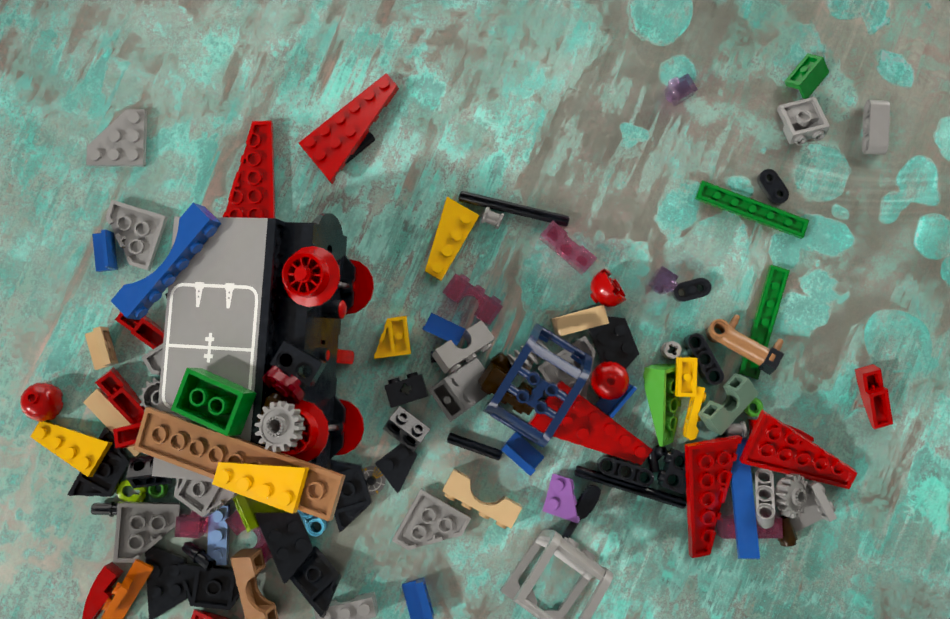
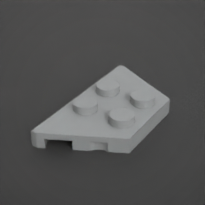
(202, 496)

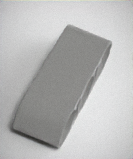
(876, 127)
(764, 506)

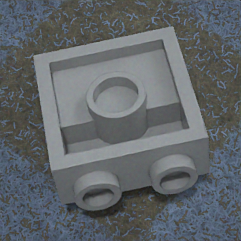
(803, 121)

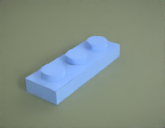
(219, 535)

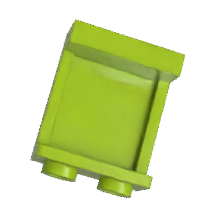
(247, 507)

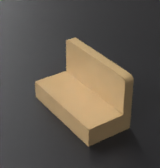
(101, 348)

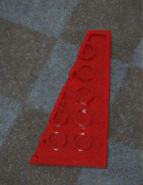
(345, 130)
(254, 184)
(592, 429)
(785, 451)
(707, 484)

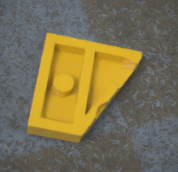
(394, 339)

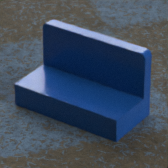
(105, 251)
(444, 329)
(611, 407)
(522, 453)
(418, 599)

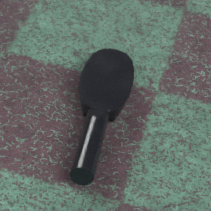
(584, 506)

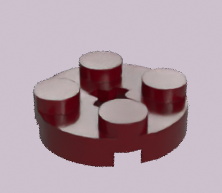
(284, 385)

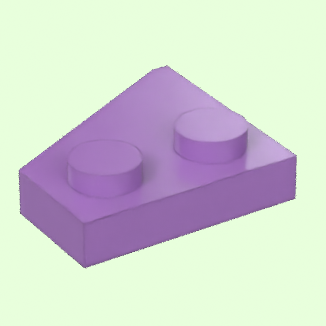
(561, 498)

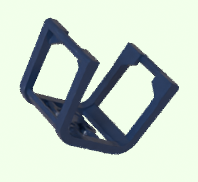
(533, 378)

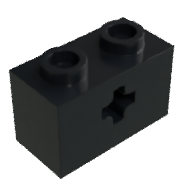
(397, 397)

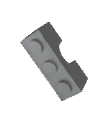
(451, 357)
(360, 607)

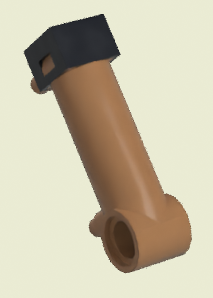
(766, 358)

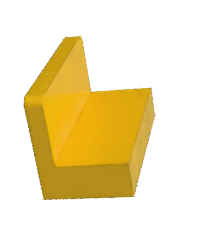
(686, 377)

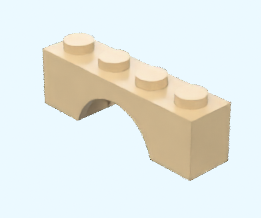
(503, 511)

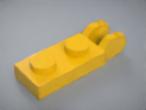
(690, 430)

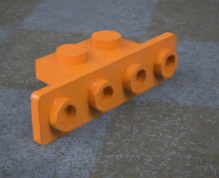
(127, 591)

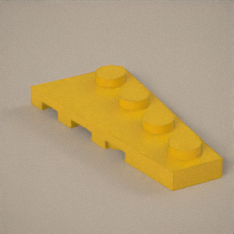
(450, 236)
(73, 447)
(264, 483)

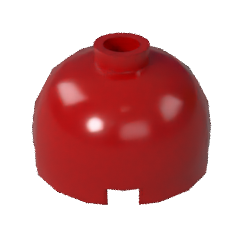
(606, 289)
(609, 380)
(41, 402)

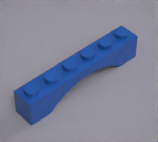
(193, 231)

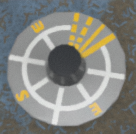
(374, 479)

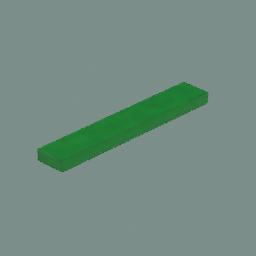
(752, 209)
(765, 315)

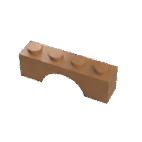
(246, 566)

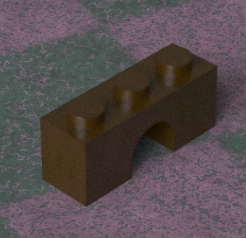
(492, 379)

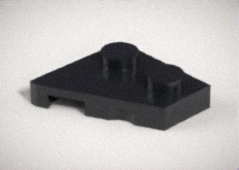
(397, 465)

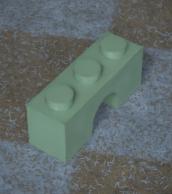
(739, 395)

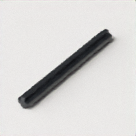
(513, 208)
(646, 492)

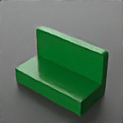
(808, 75)

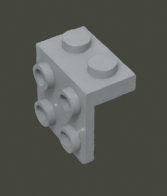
(817, 508)

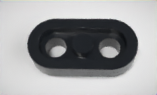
(771, 187)
(690, 289)

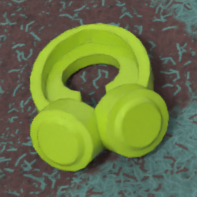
(135, 497)

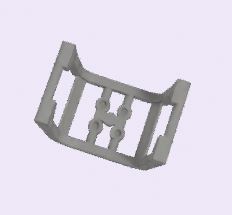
(567, 551)

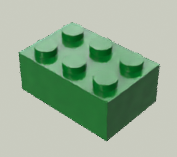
(213, 401)

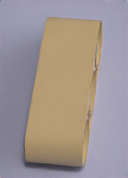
(580, 320)

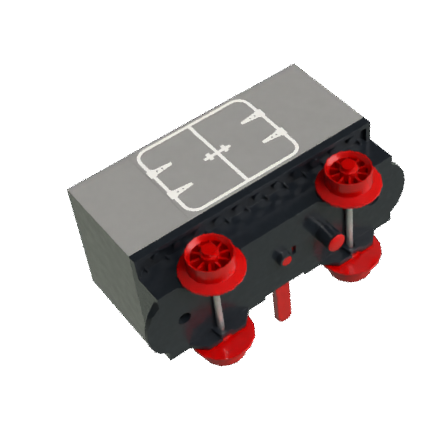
(248, 295)

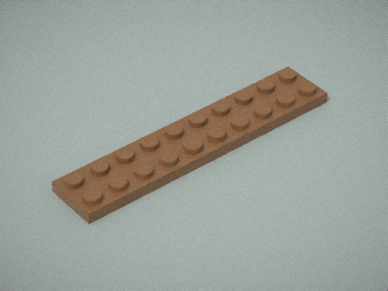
(202, 448)

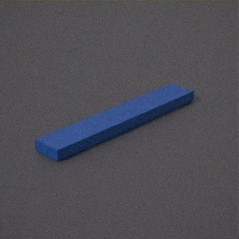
(744, 508)

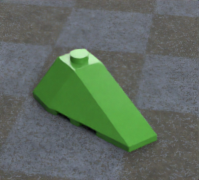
(660, 393)

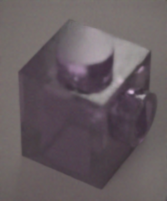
(680, 89)
(663, 281)

